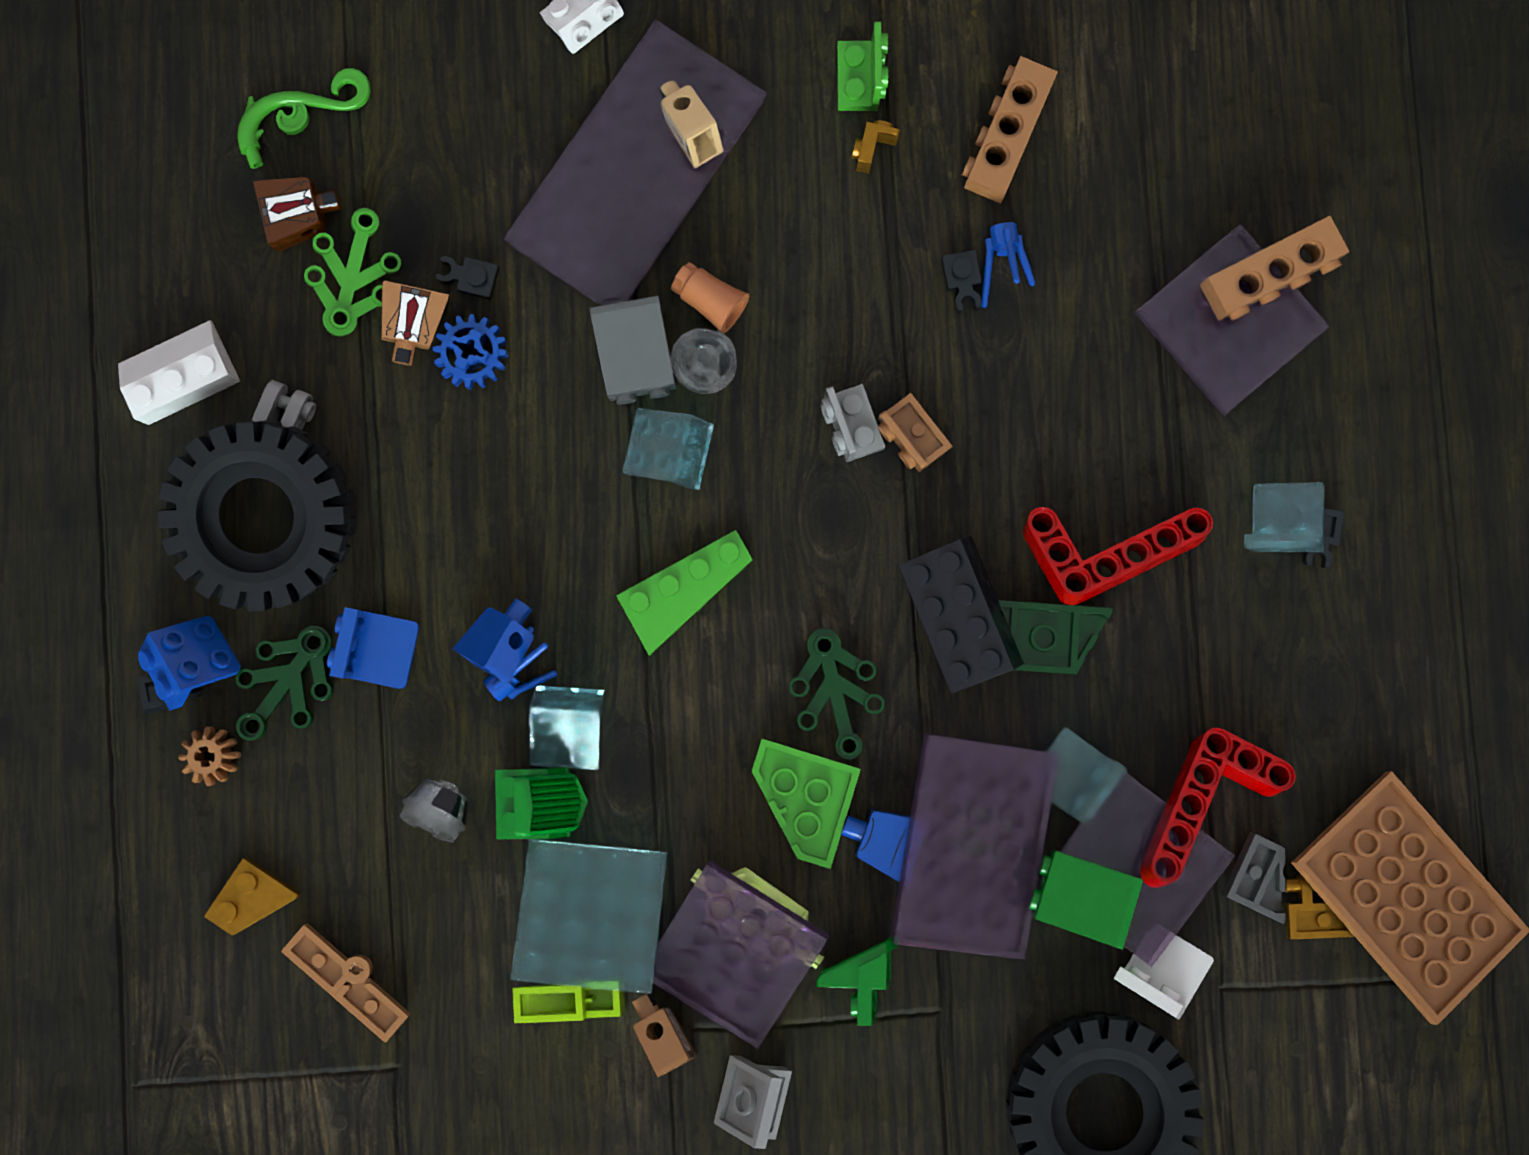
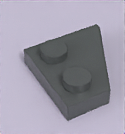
(1259, 877)

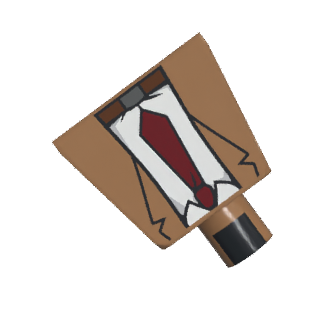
(410, 318)
(665, 1051)

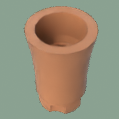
(710, 296)

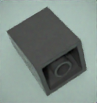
(633, 349)

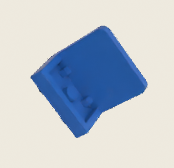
(373, 648)
(186, 658)

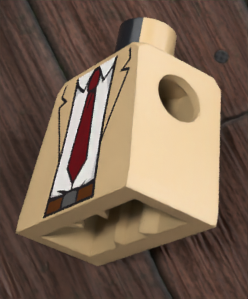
(690, 123)

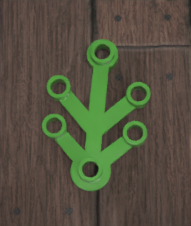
(349, 277)

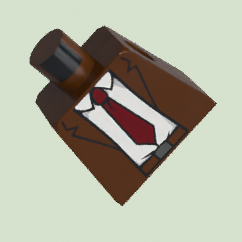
(293, 210)

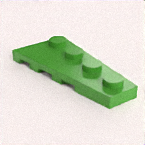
(676, 593)

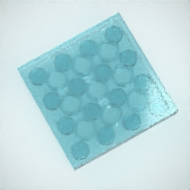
(589, 916)

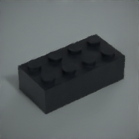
(961, 614)

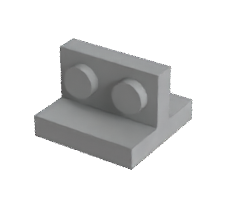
(752, 1100)

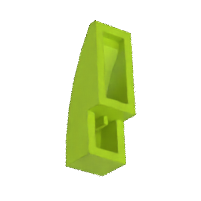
(564, 1003)

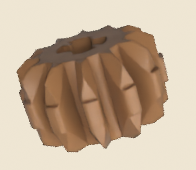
(209, 769)

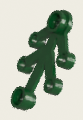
(288, 678)
(834, 687)

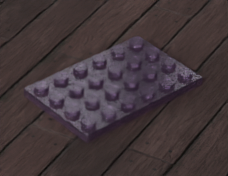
(974, 847)

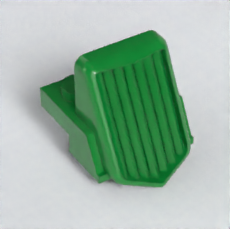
(538, 803)
(867, 972)

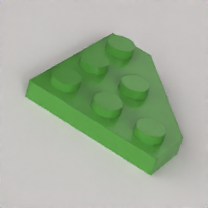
(807, 798)

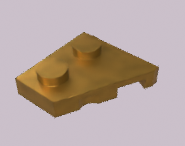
(249, 897)

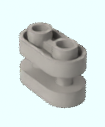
(298, 407)

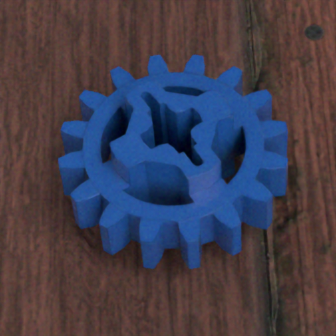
(477, 340)

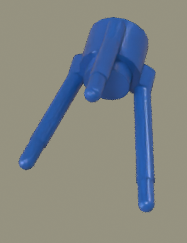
(1006, 243)
(501, 690)

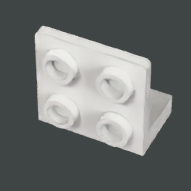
(1172, 977)

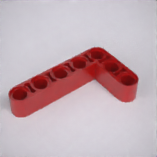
(1113, 558)
(1200, 795)

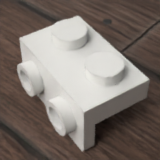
(580, 20)

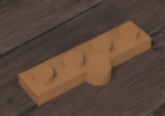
(346, 981)

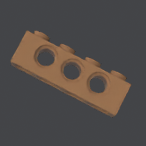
(1035, 83)
(1319, 239)

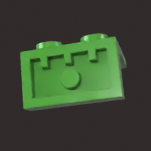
(860, 72)

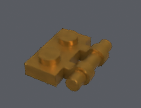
(1309, 918)

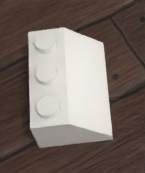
(176, 374)

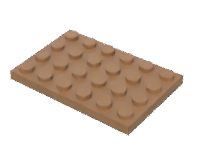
(1411, 897)

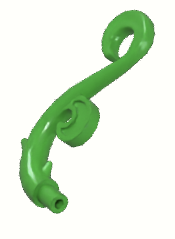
(297, 121)

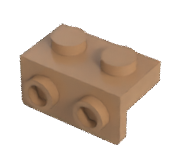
(913, 433)

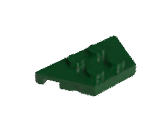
(1053, 635)

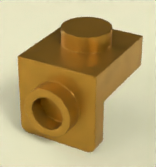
(864, 148)

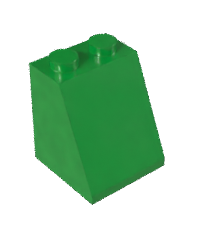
(1085, 898)

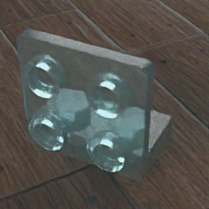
(668, 447)
(1287, 518)
(565, 727)
(1082, 776)

